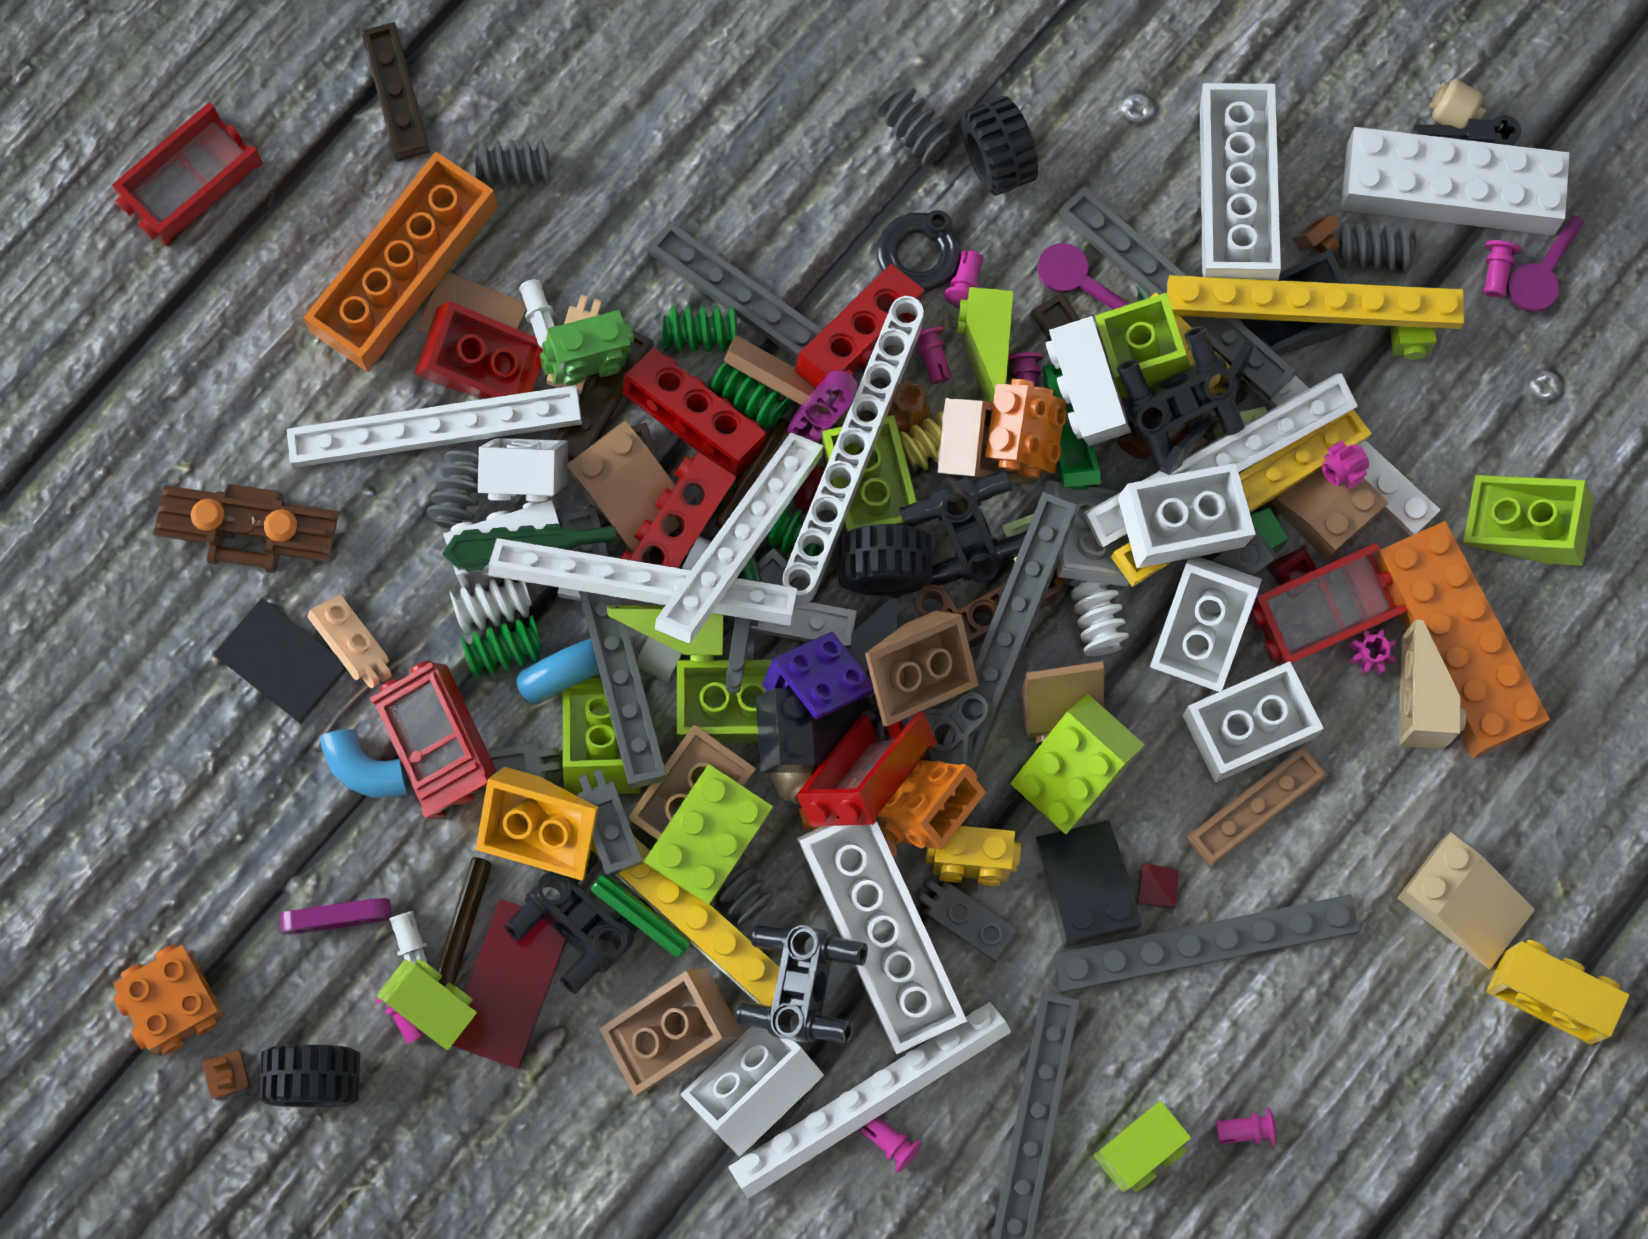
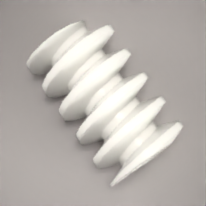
(491, 604)
(1097, 617)

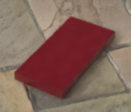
(509, 988)

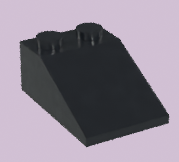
(1294, 335)
(791, 735)
(1088, 884)

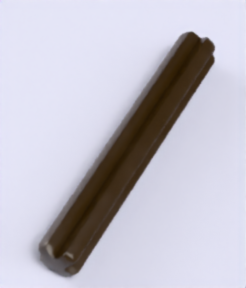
(758, 464)
(463, 920)

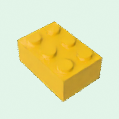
(1558, 992)

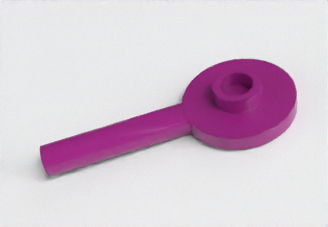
(1066, 269)
(1534, 285)

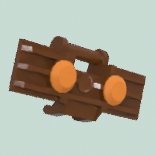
(246, 511)

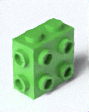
(586, 348)

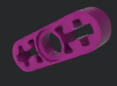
(823, 396)
(335, 916)

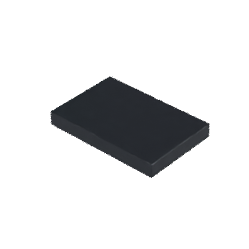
(281, 660)

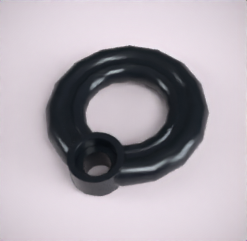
(921, 223)

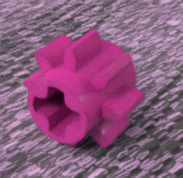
(1345, 465)
(1382, 652)

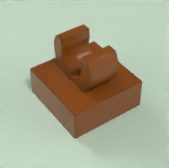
(1319, 235)
(226, 1074)

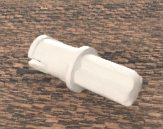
(538, 310)
(408, 937)

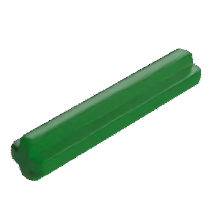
(640, 915)

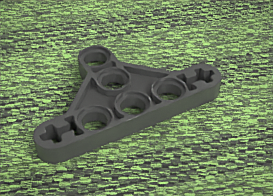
(961, 749)

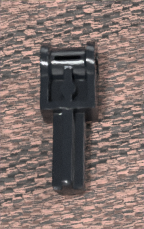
(1477, 130)

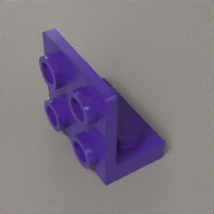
(820, 675)

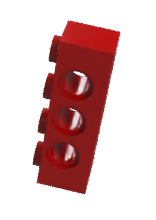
(842, 333)
(700, 430)
(713, 484)

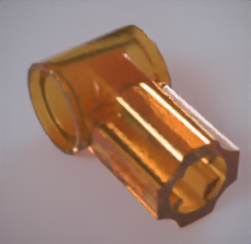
(909, 406)

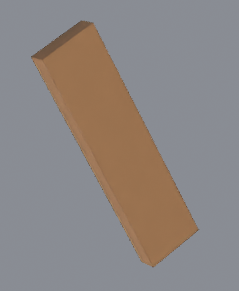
(773, 373)
(1256, 806)

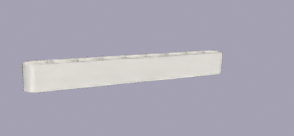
(858, 432)

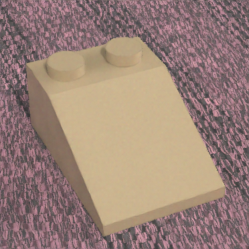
(1428, 697)
(1467, 900)

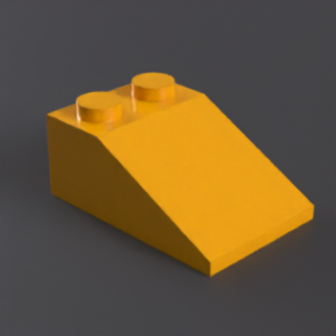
(536, 823)

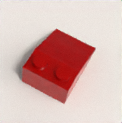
(478, 354)

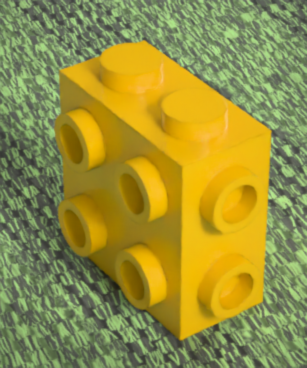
(976, 854)

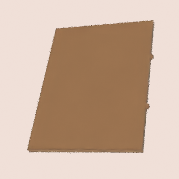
(474, 297)

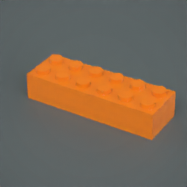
(401, 261)
(1443, 592)

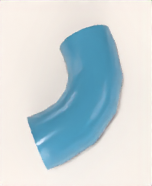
(558, 672)
(360, 771)

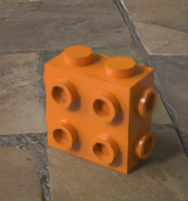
(1025, 428)
(931, 804)
(167, 1000)

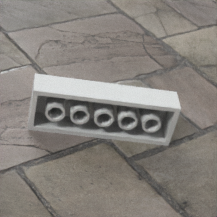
(1239, 181)
(1455, 181)
(876, 909)

